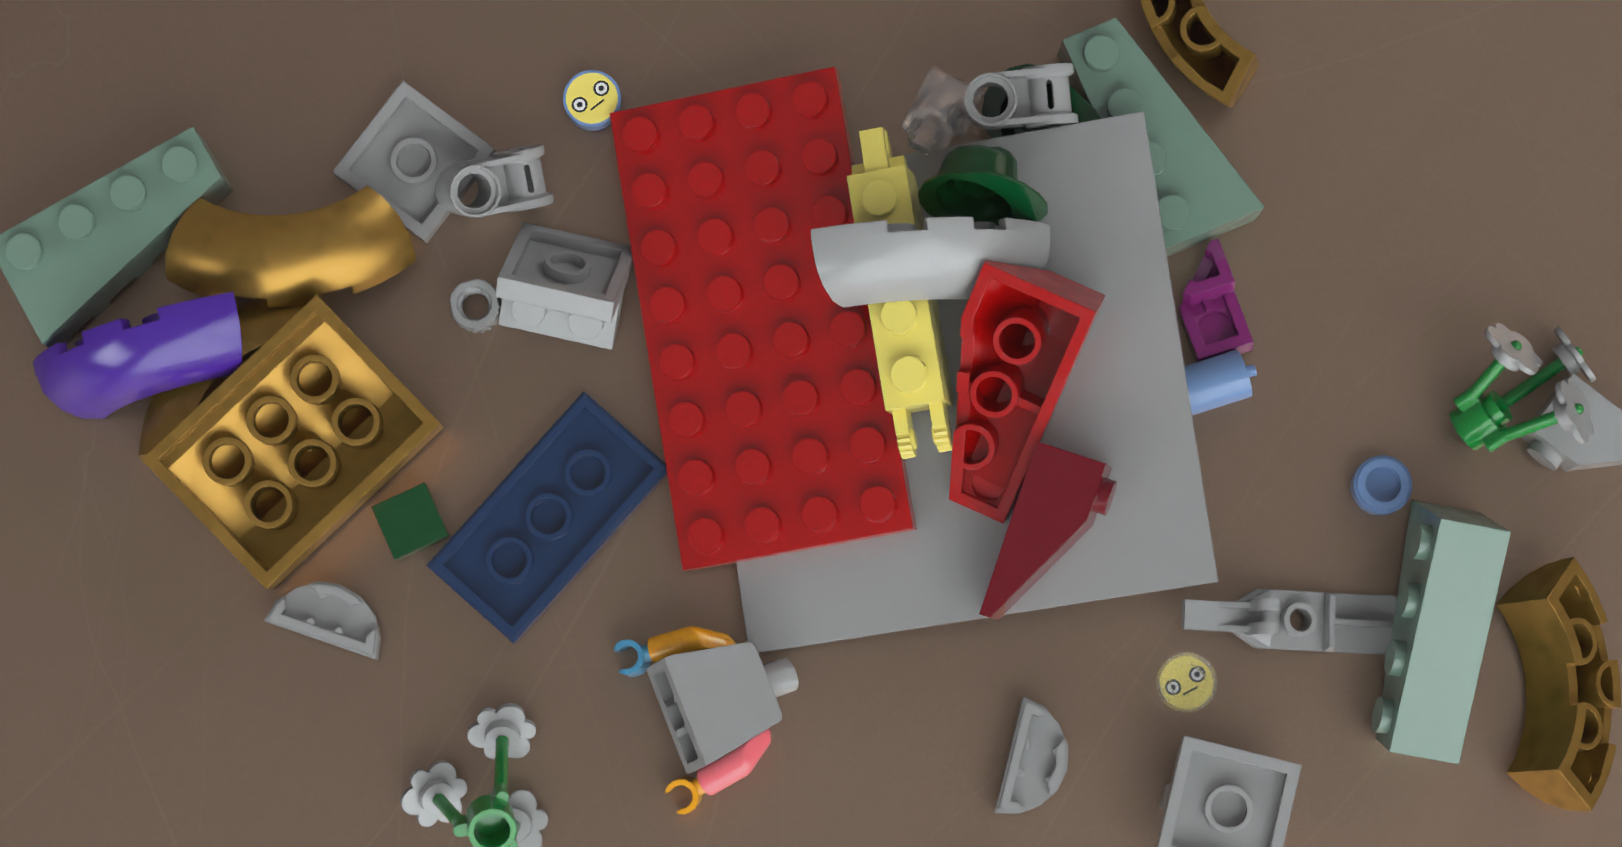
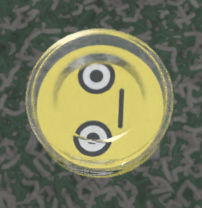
(1186, 682)

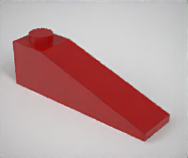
(1015, 360)

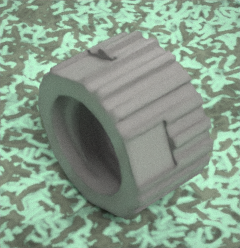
(466, 289)

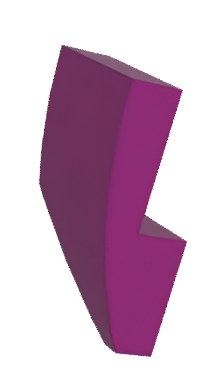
(1211, 309)

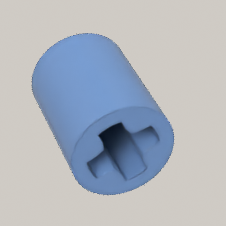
(1218, 381)

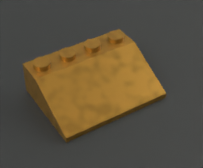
(292, 443)

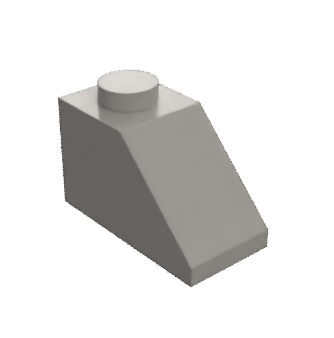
(1560, 449)

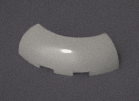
(942, 261)

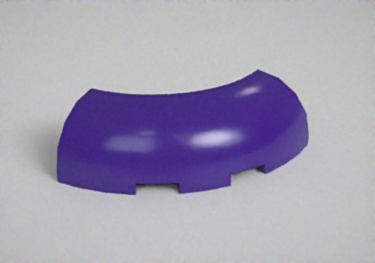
(125, 364)

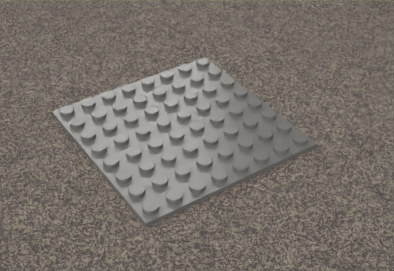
(1119, 407)

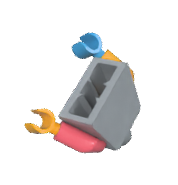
(713, 701)

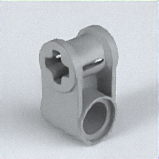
(1026, 98)
(506, 183)

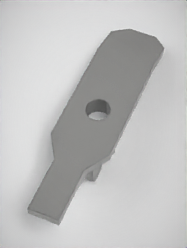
(1330, 620)

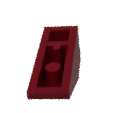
(1050, 515)

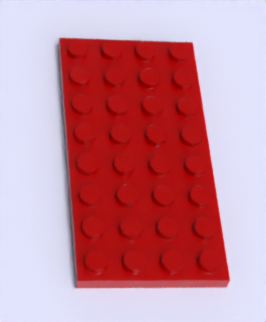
(754, 369)

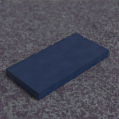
(549, 517)

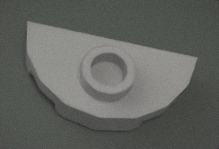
(329, 615)
(1034, 761)

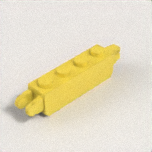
(904, 332)

